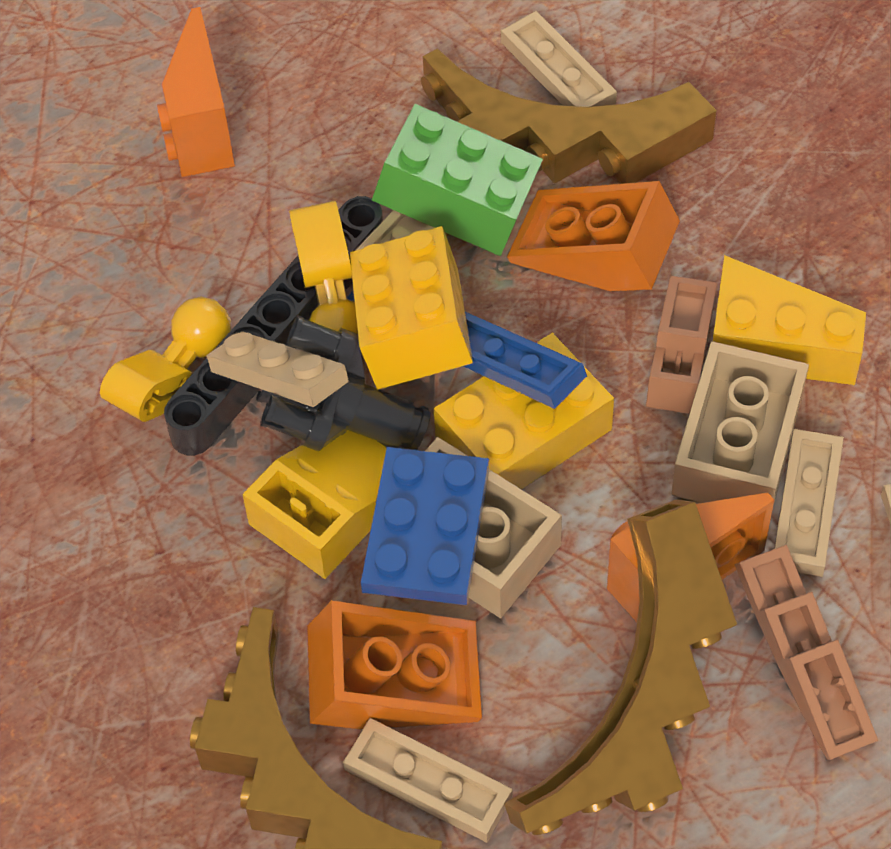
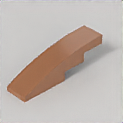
(806, 654)

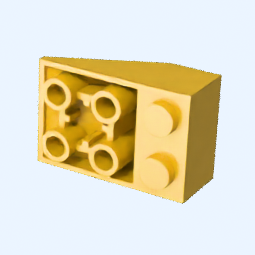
(319, 501)

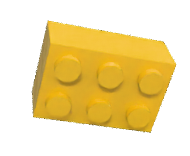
(409, 308)
(520, 433)

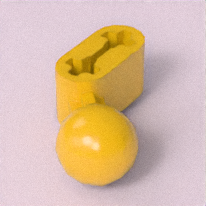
(325, 263)
(148, 379)

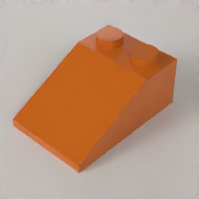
(194, 105)
(598, 234)
(734, 529)
(391, 668)

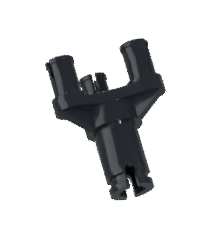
(351, 407)

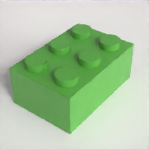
(456, 179)

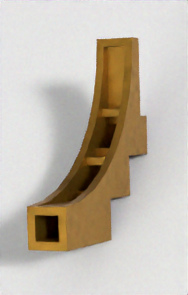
(624, 138)
(627, 751)
(279, 786)

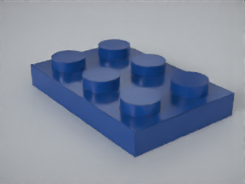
(425, 526)

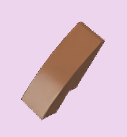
(681, 344)

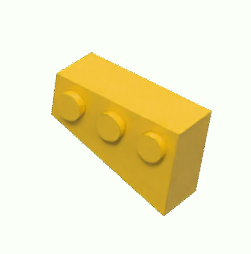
(789, 322)

